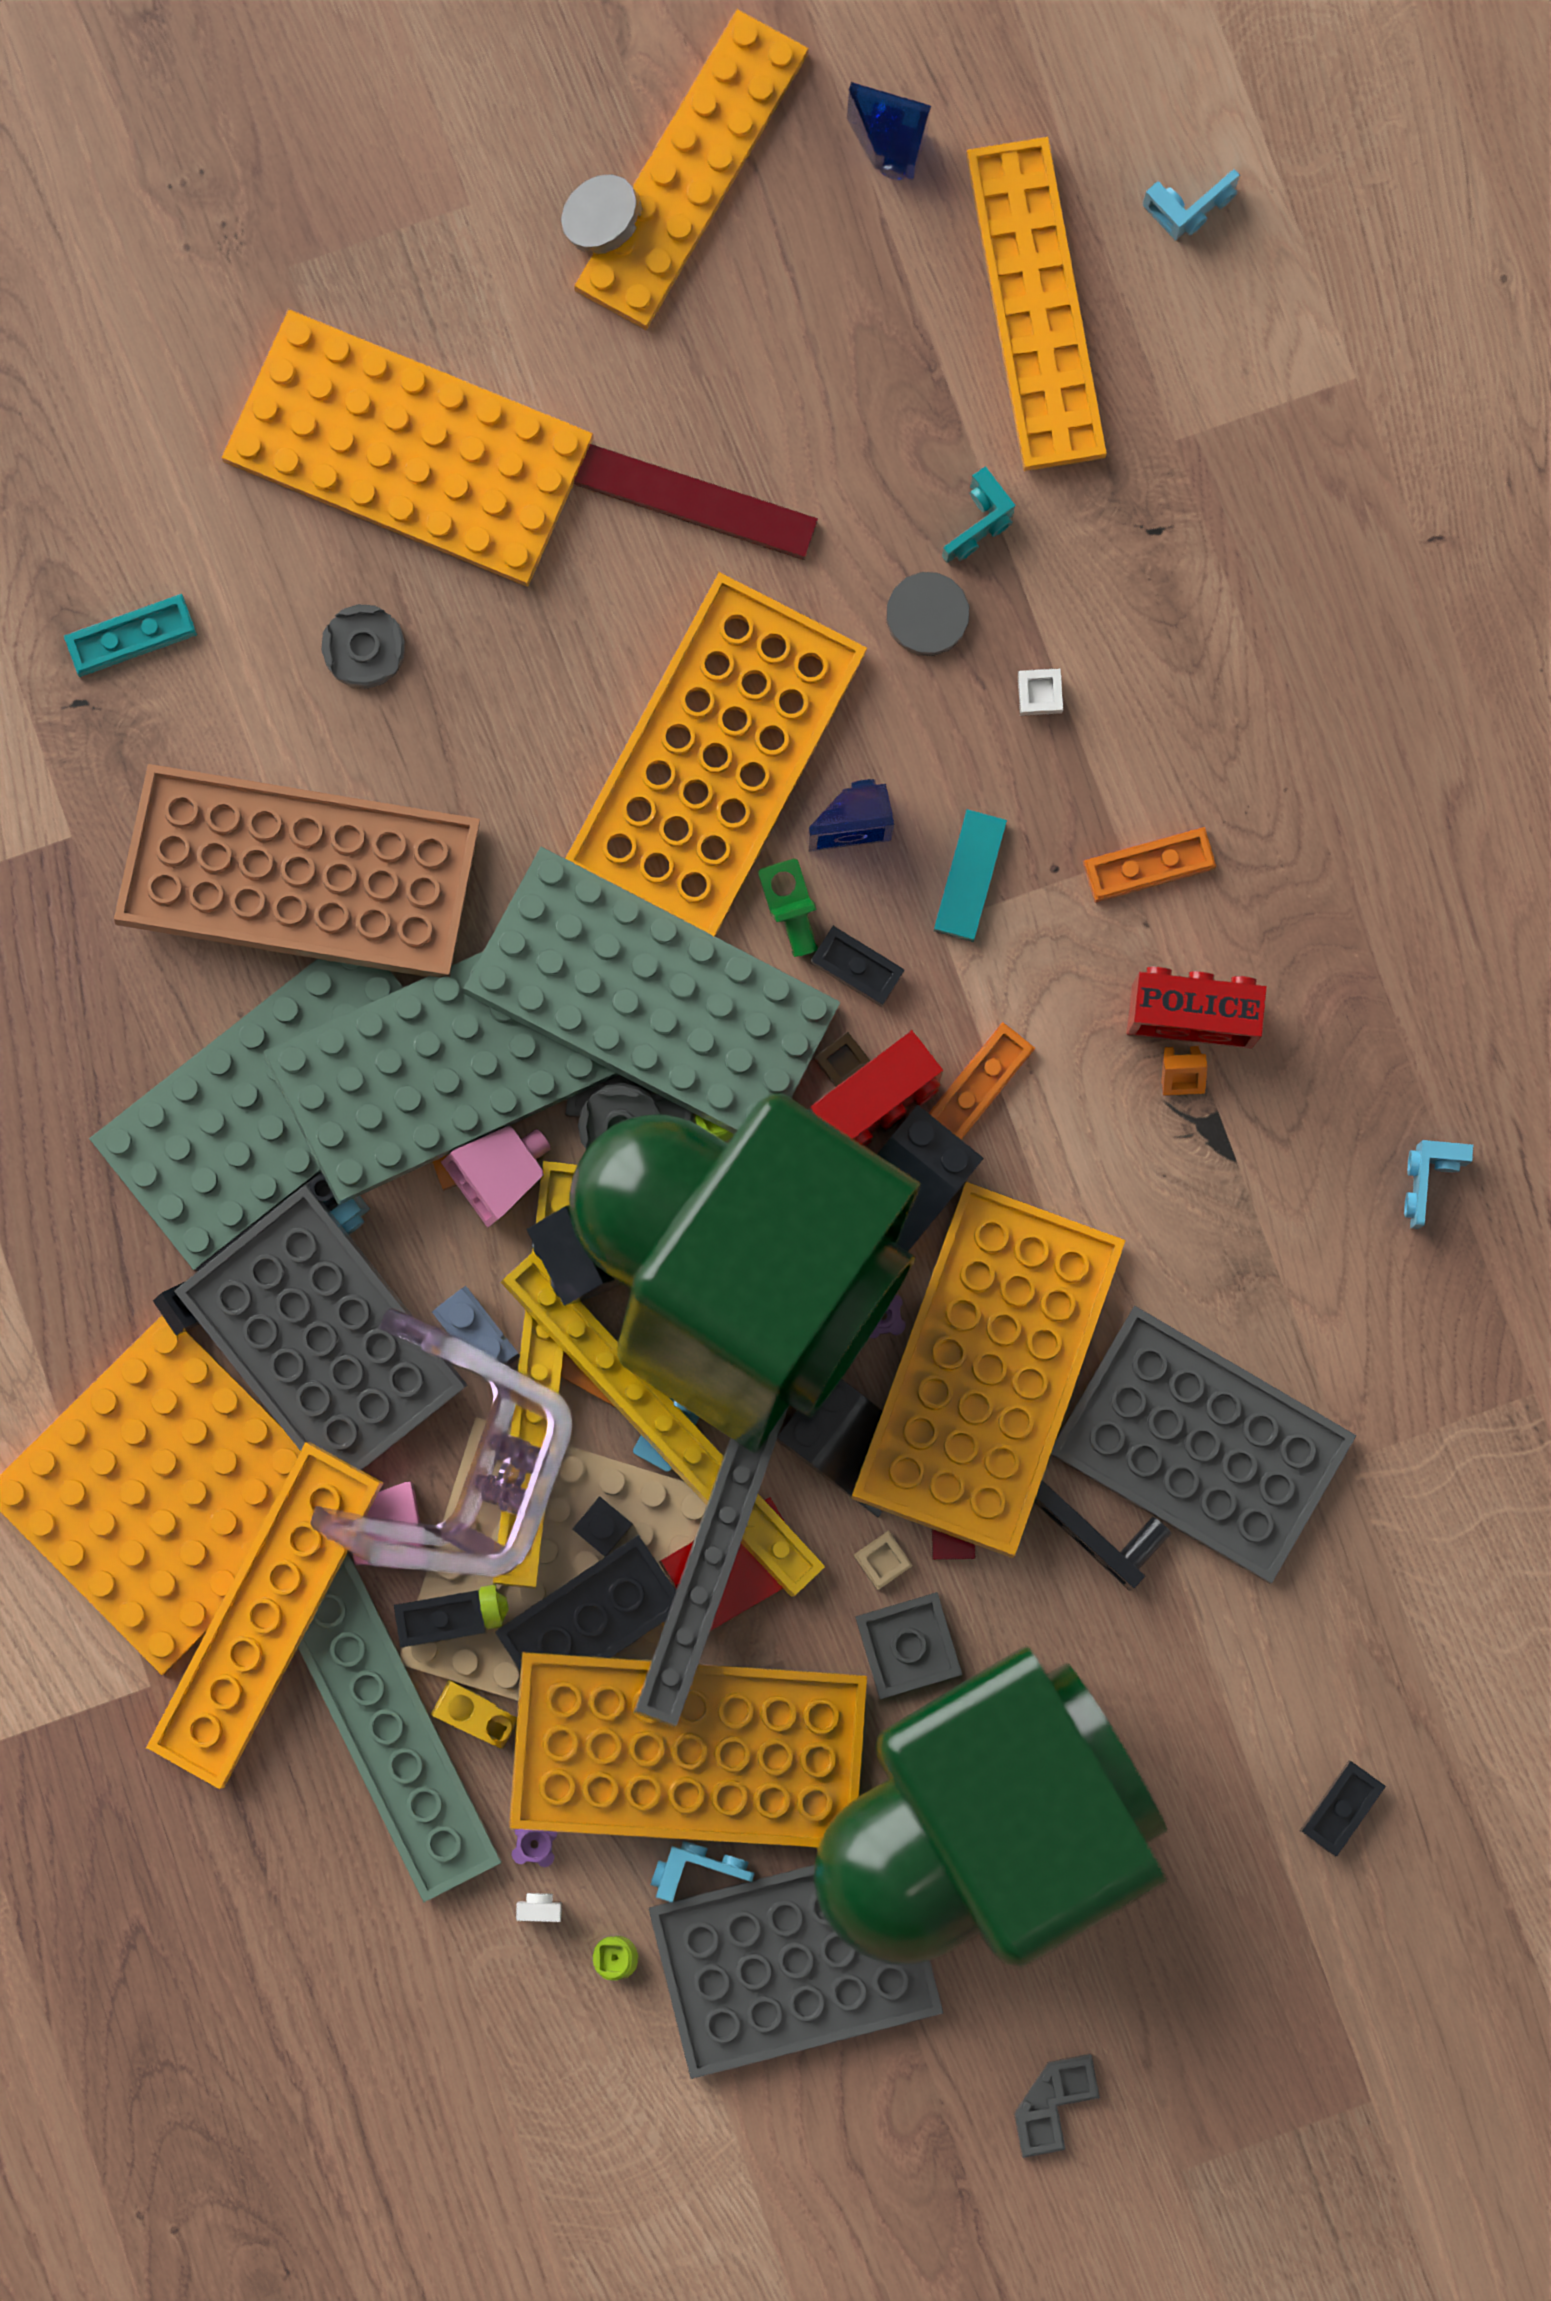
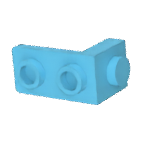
(668, 1874)

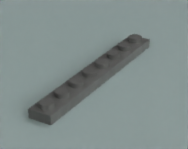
(704, 1580)

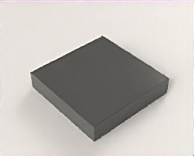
(908, 1645)

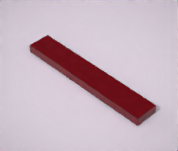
(696, 501)

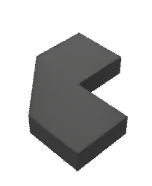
(1058, 2084)

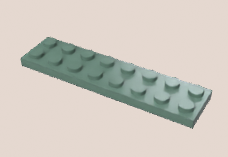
(394, 1739)

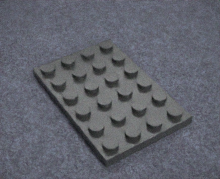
(302, 1326)
(1202, 1444)
(769, 1977)

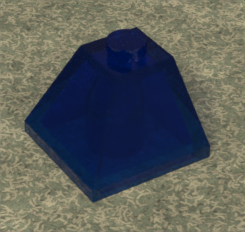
(889, 129)
(854, 818)

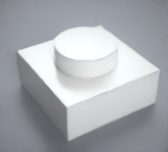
(1040, 692)
(539, 1908)

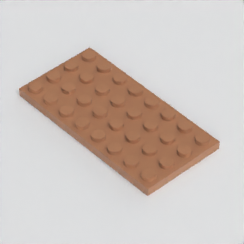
(297, 872)

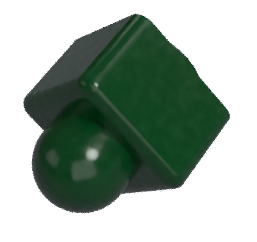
(744, 1257)
(995, 1821)

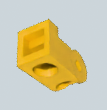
(474, 1715)

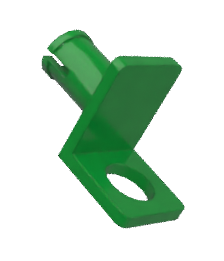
(791, 908)

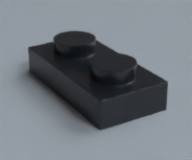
(857, 966)
(439, 1619)
(1342, 1808)

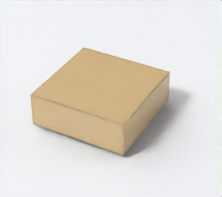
(882, 1560)

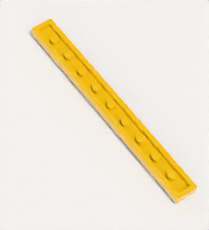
(541, 1362)
(656, 1419)

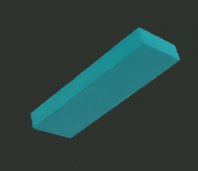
(130, 635)
(970, 875)

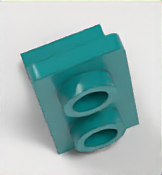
(988, 496)

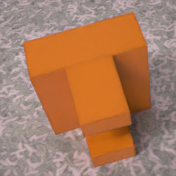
(1184, 1072)

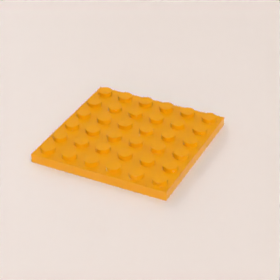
(152, 1490)

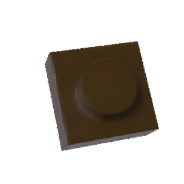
(841, 1059)

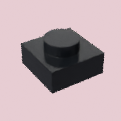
(175, 1311)
(602, 1526)

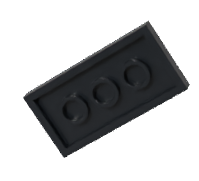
(596, 1610)

